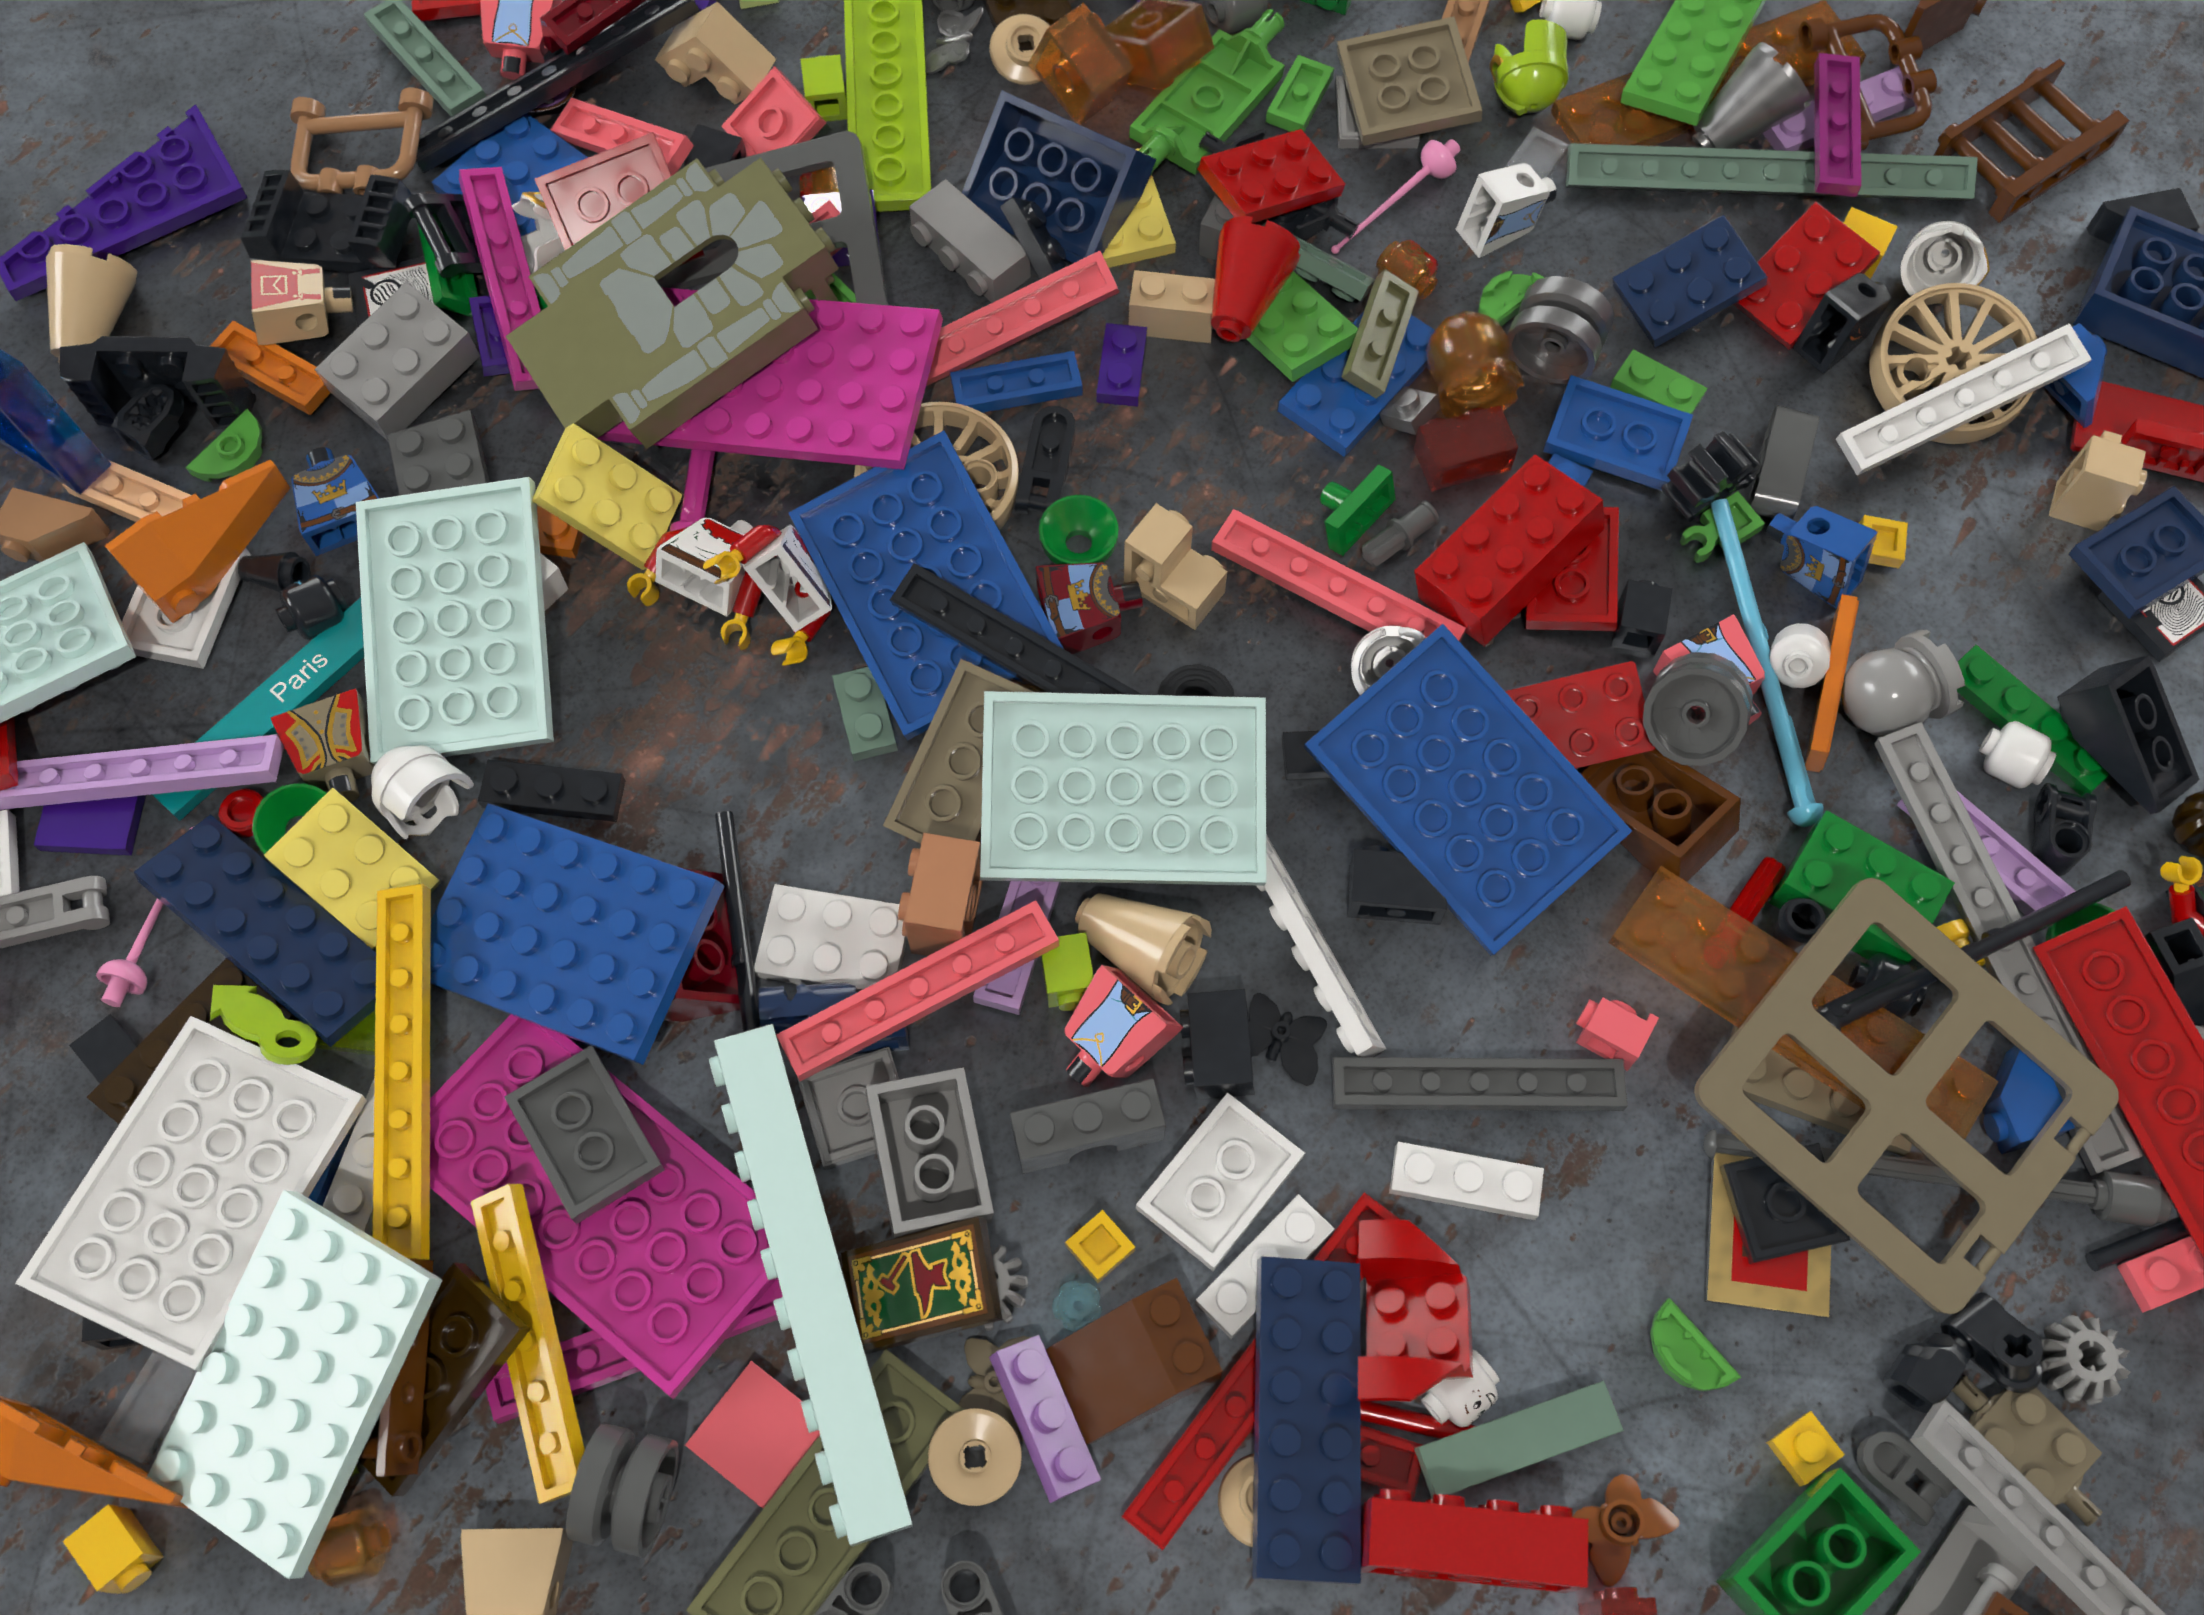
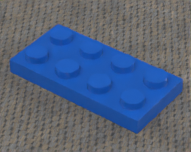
(1339, 410)

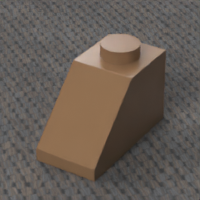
(45, 526)

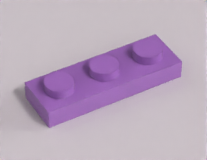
(1044, 1418)

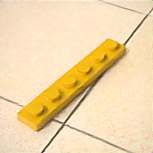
(537, 1363)

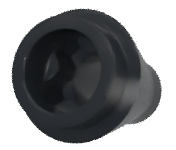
(274, 570)
(1798, 922)

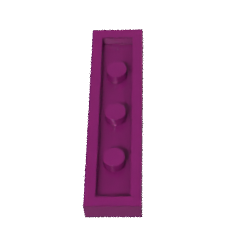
(1837, 124)

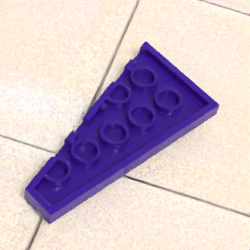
(134, 203)

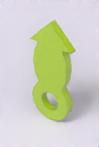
(262, 1022)

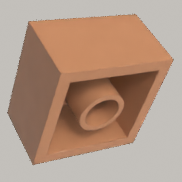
(942, 893)

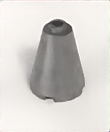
(1752, 101)

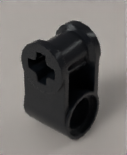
(2065, 822)
(1998, 1343)

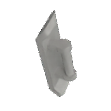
(1966, 1569)

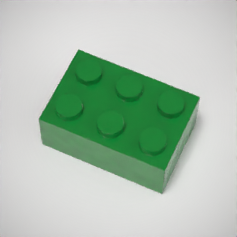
(1841, 855)
(1821, 1555)

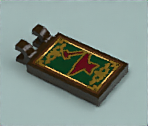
(922, 1285)

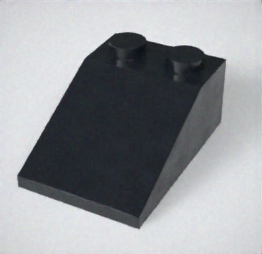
(2131, 731)

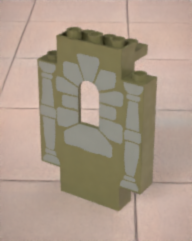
(617, 343)

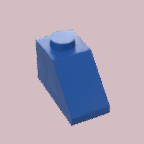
(2080, 389)
(2021, 1103)

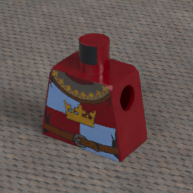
(1084, 603)

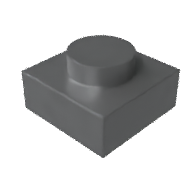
(1409, 410)

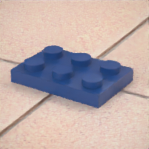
(1618, 432)

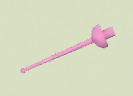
(1436, 161)
(125, 975)

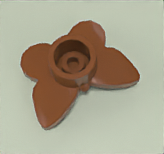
(1620, 1525)

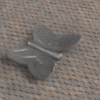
(955, 44)

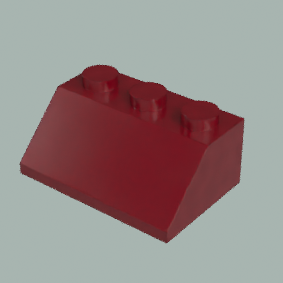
(710, 980)

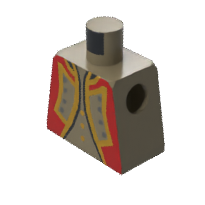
(329, 742)

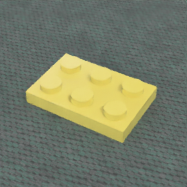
(1143, 233)
(606, 496)
(344, 862)

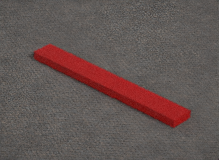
(1225, 1418)

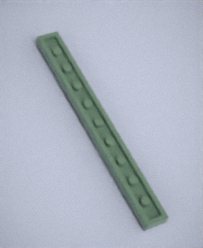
(1763, 172)

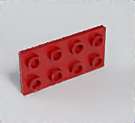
(2158, 424)
(1589, 713)

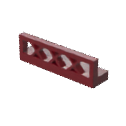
(580, 20)

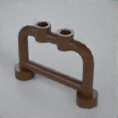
(1903, 51)

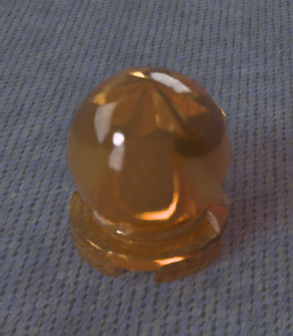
(1472, 364)

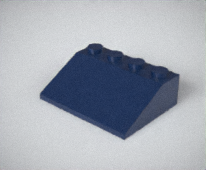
(1069, 171)
(2151, 291)

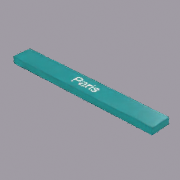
(290, 687)

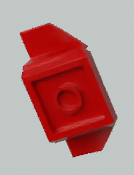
(1414, 1313)

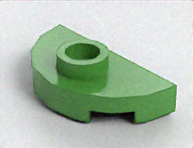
(1504, 295)
(231, 451)
(1687, 1353)

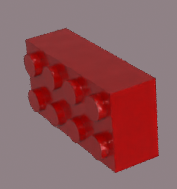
(1510, 549)
(1474, 1544)

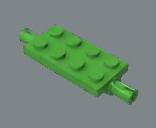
(1211, 95)

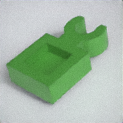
(1745, 519)

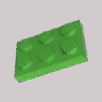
(1301, 330)

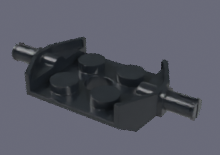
(1300, 222)

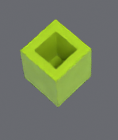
(825, 86)
(1067, 971)

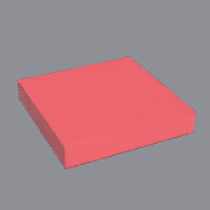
(774, 116)
(754, 1435)

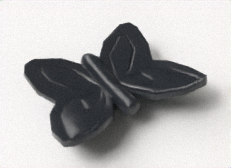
(1289, 1036)

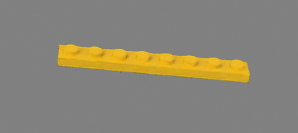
(402, 1071)

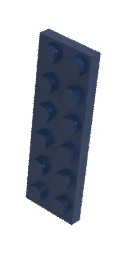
(266, 927)
(1307, 1422)

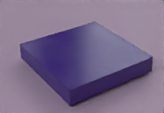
(90, 826)

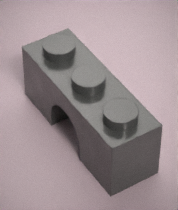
(1060, 1129)

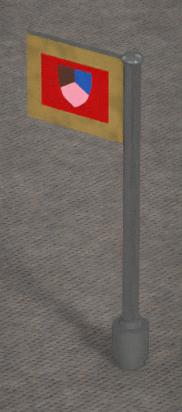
(1802, 1280)

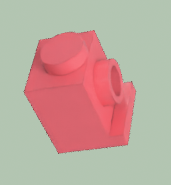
(1614, 1030)

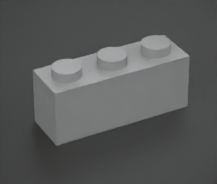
(969, 242)

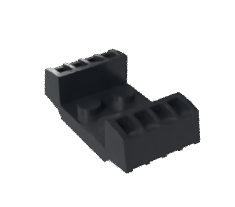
(327, 228)
(117, 367)

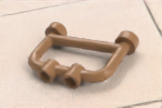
(311, 120)

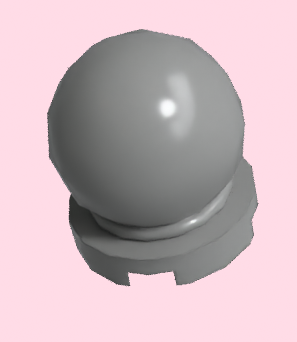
(1902, 685)

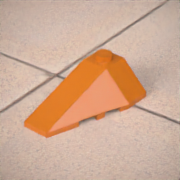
(191, 549)
(52, 1455)

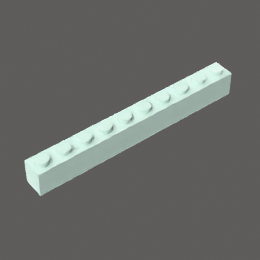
(812, 1287)

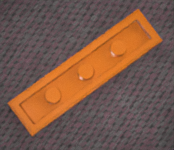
(1831, 684)

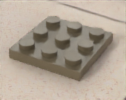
(1409, 81)

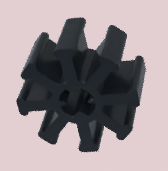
(1710, 475)

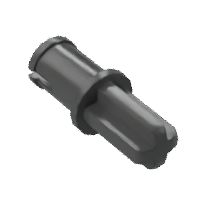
(1399, 534)

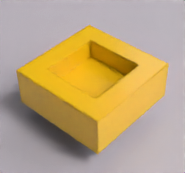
(1889, 543)
(1100, 1246)
(1805, 1448)

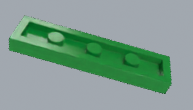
(2007, 700)

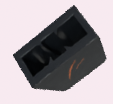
(1855, 307)

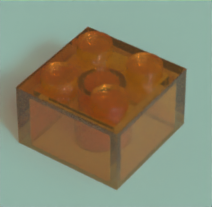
(1161, 39)
(1081, 63)

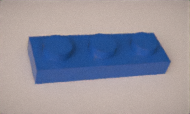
(1018, 382)

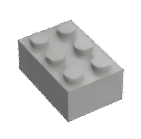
(398, 361)
(928, 1151)

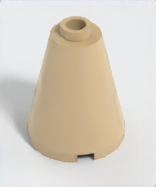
(84, 294)
(1146, 942)

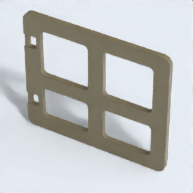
(1898, 1101)

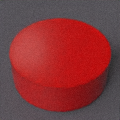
(238, 811)

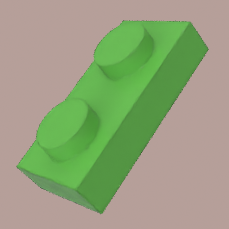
(1299, 94)
(1658, 383)

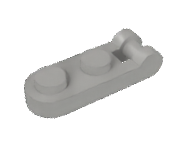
(48, 910)

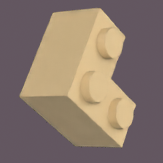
(716, 48)
(1169, 570)

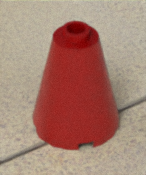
(1249, 274)

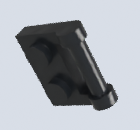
(456, 223)

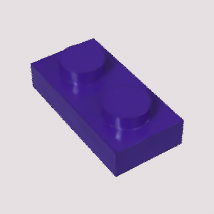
(488, 337)
(1121, 364)

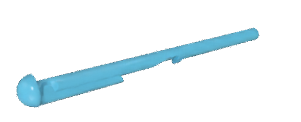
(1806, 810)

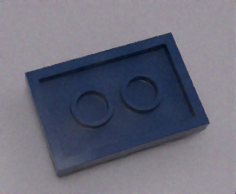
(1689, 281)
(2145, 552)

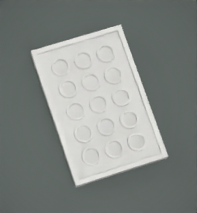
(188, 1191)

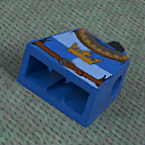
(328, 498)
(1823, 551)

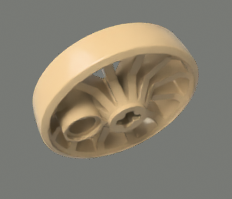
(1946, 353)
(978, 464)

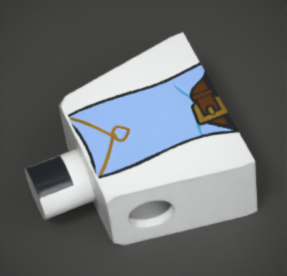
(1503, 207)

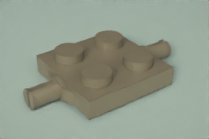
(2036, 1442)

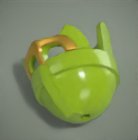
(1532, 77)

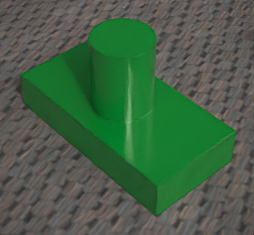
(1356, 509)

